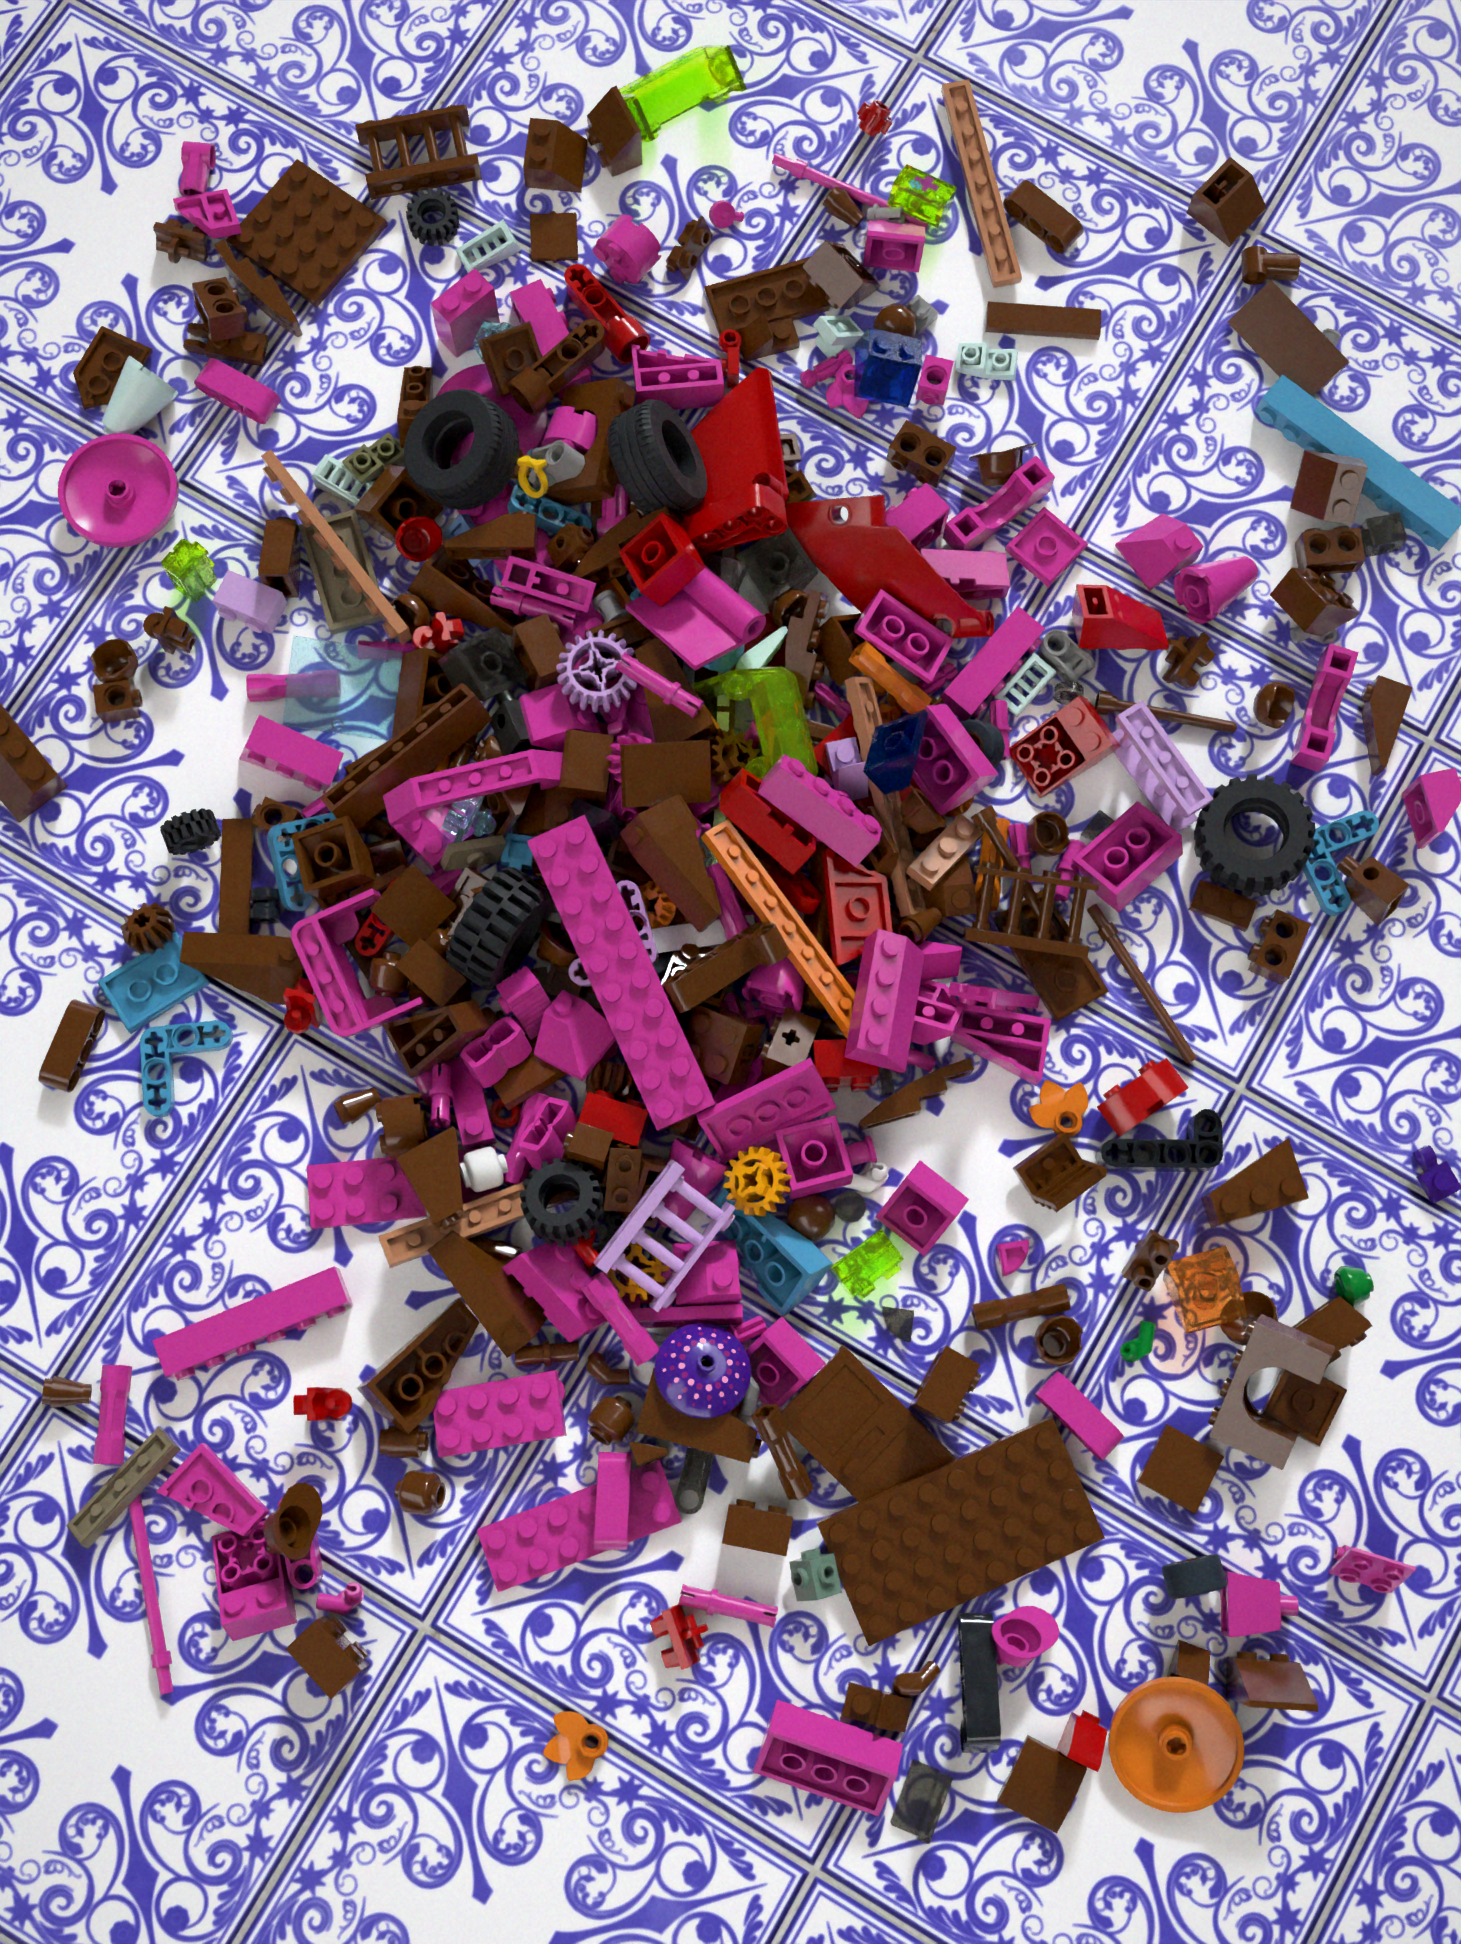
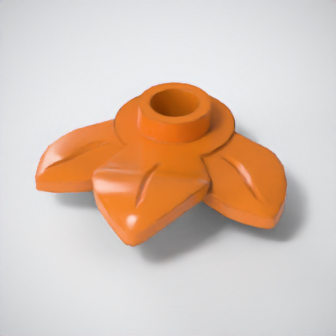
(1060, 1104)
(570, 1744)

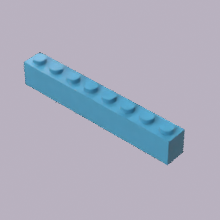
(1387, 480)

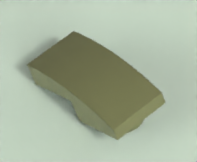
(371, 461)

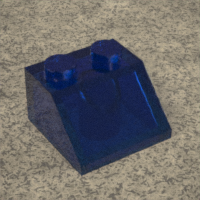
(887, 367)
(895, 752)

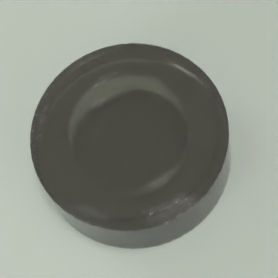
(1067, 691)
(849, 1207)

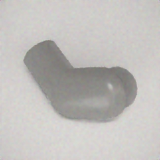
(1298, 635)

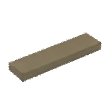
(123, 1487)

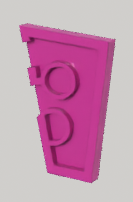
(215, 1491)

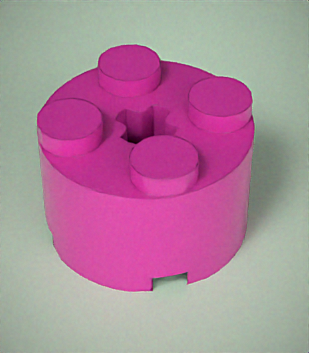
(627, 250)
(572, 428)

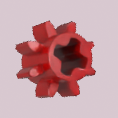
(874, 118)

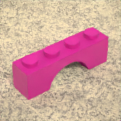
(1020, 492)
(1318, 721)

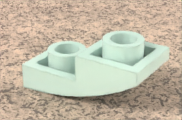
(981, 362)

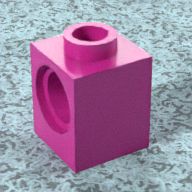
(938, 370)

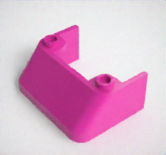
(324, 959)

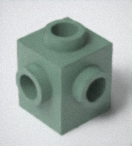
(815, 1576)

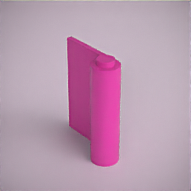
(701, 619)

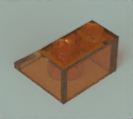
(1205, 1289)

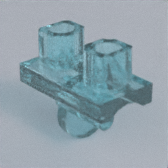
(460, 825)

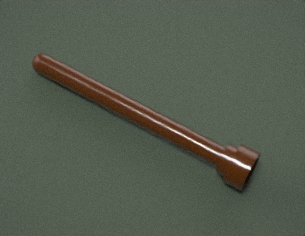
(1107, 703)
(987, 822)

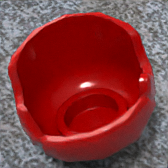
(418, 538)

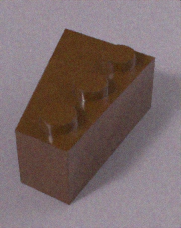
(435, 1035)
(1260, 1187)

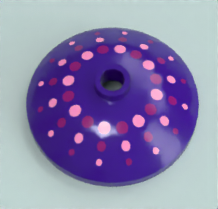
(699, 1389)

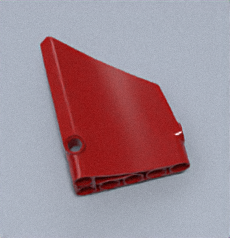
(742, 467)

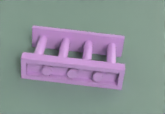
(1159, 768)
(632, 1231)

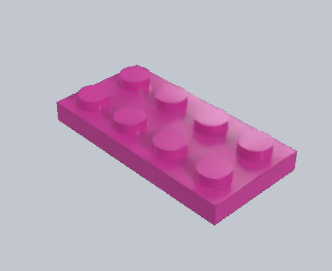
(762, 1109)
(499, 1414)

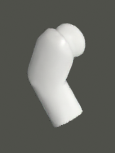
(871, 1179)

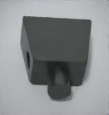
(510, 725)

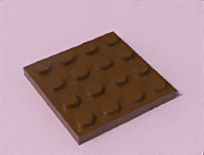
(307, 233)

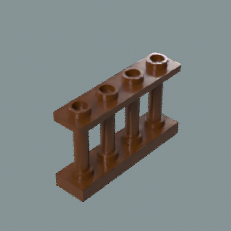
(418, 177)
(1041, 938)

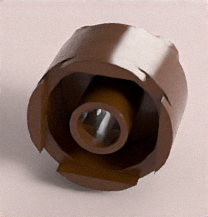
(403, 1124)

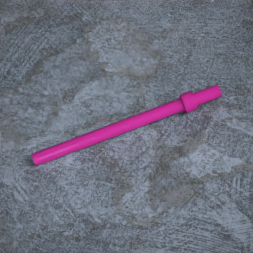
(801, 170)
(161, 1657)

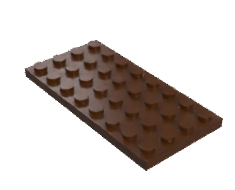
(960, 1530)

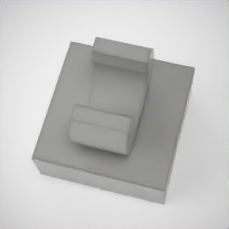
(924, 313)

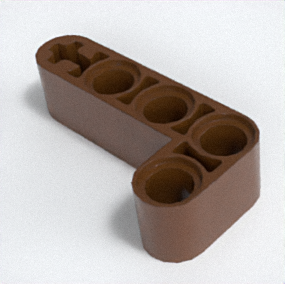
(724, 964)

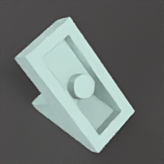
(836, 334)

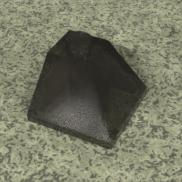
(777, 567)

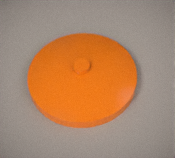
(1176, 1744)

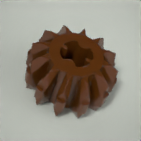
(148, 928)
(612, 1079)

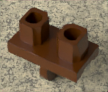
(180, 242)
(169, 631)
(1183, 655)
(1149, 1260)

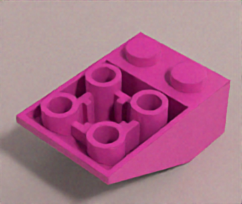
(251, 1585)

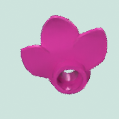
(842, 392)

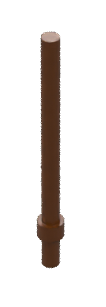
(1108, 932)

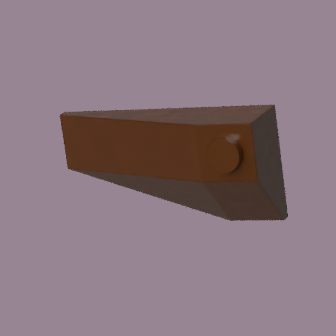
(669, 852)
(247, 962)
(414, 1376)

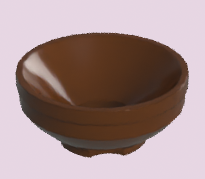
(1256, 1304)

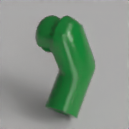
(1140, 1346)

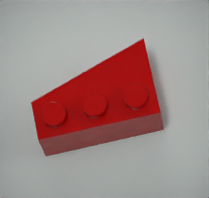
(765, 823)

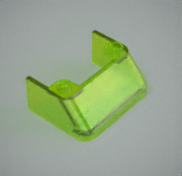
(680, 85)
(776, 712)

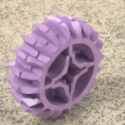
(586, 673)

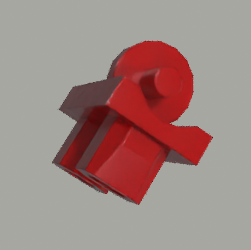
(441, 634)
(301, 1007)
(323, 1404)
(683, 1635)

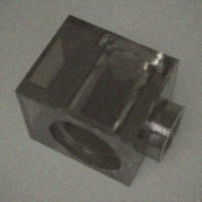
(1383, 534)

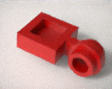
(730, 366)

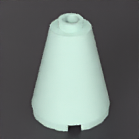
(136, 399)

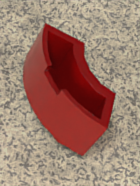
(1142, 1096)

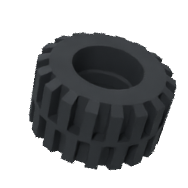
(556, 1179)

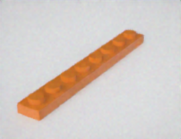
(774, 908)

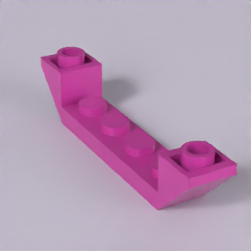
(471, 782)

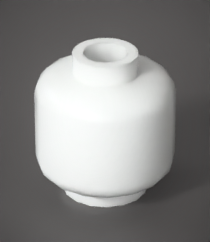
(483, 1169)

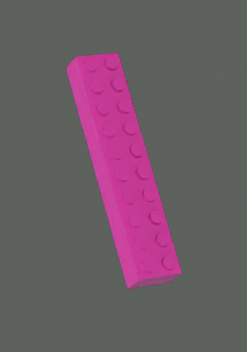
(621, 973)

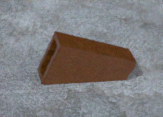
(669, 721)
(717, 1435)

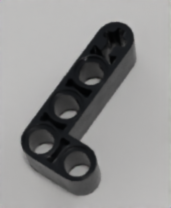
(1159, 1148)
(979, 1684)

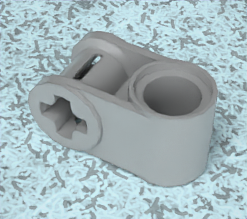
(562, 463)
(1067, 658)

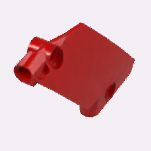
(869, 556)

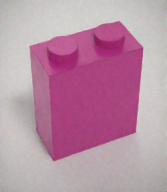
(462, 310)

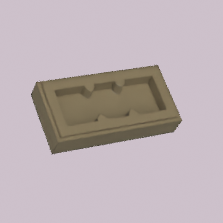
(473, 853)

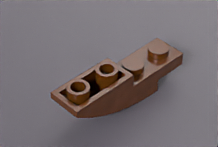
(603, 560)
(802, 638)

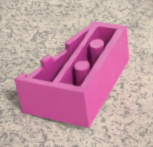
(677, 380)
(971, 573)
(291, 754)
(1006, 1039)
(554, 1280)

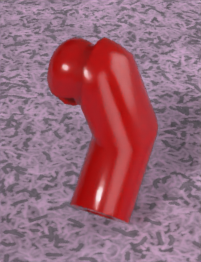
(586, 1250)

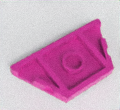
(992, 997)

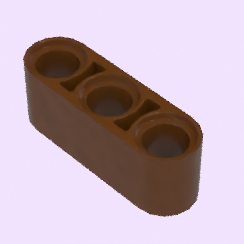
(1043, 216)
(71, 1045)

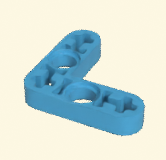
(545, 505)
(1325, 847)
(281, 853)
(169, 1047)

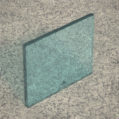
(341, 688)

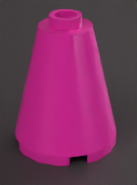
(1213, 586)
(775, 987)
(700, 1172)

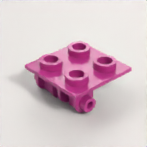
(1369, 1569)

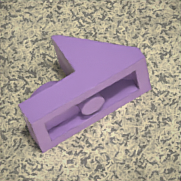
(847, 768)

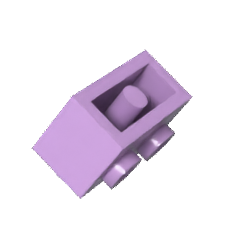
(249, 602)

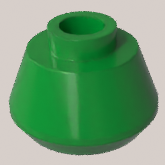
(1353, 1285)

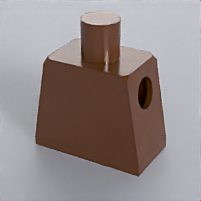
(1373, 887)

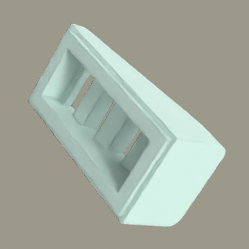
(491, 235)
(323, 471)
(763, 652)
(1043, 668)

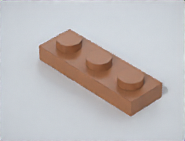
(944, 852)

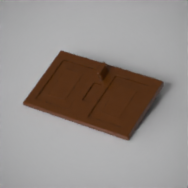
(860, 1429)

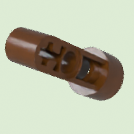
(535, 387)

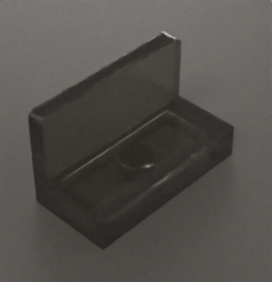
(921, 1800)

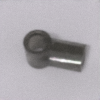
(694, 1477)

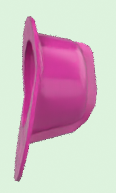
(1023, 1635)

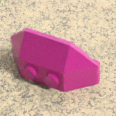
(935, 1013)

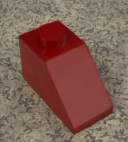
(1083, 1740)

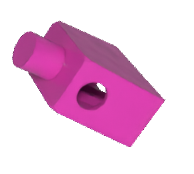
(1253, 1605)

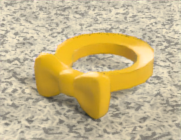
(526, 462)

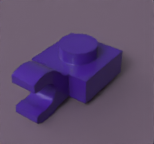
(1437, 1179)

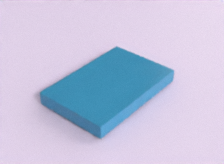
(151, 985)

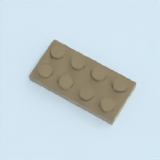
(340, 603)

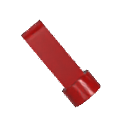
(618, 326)

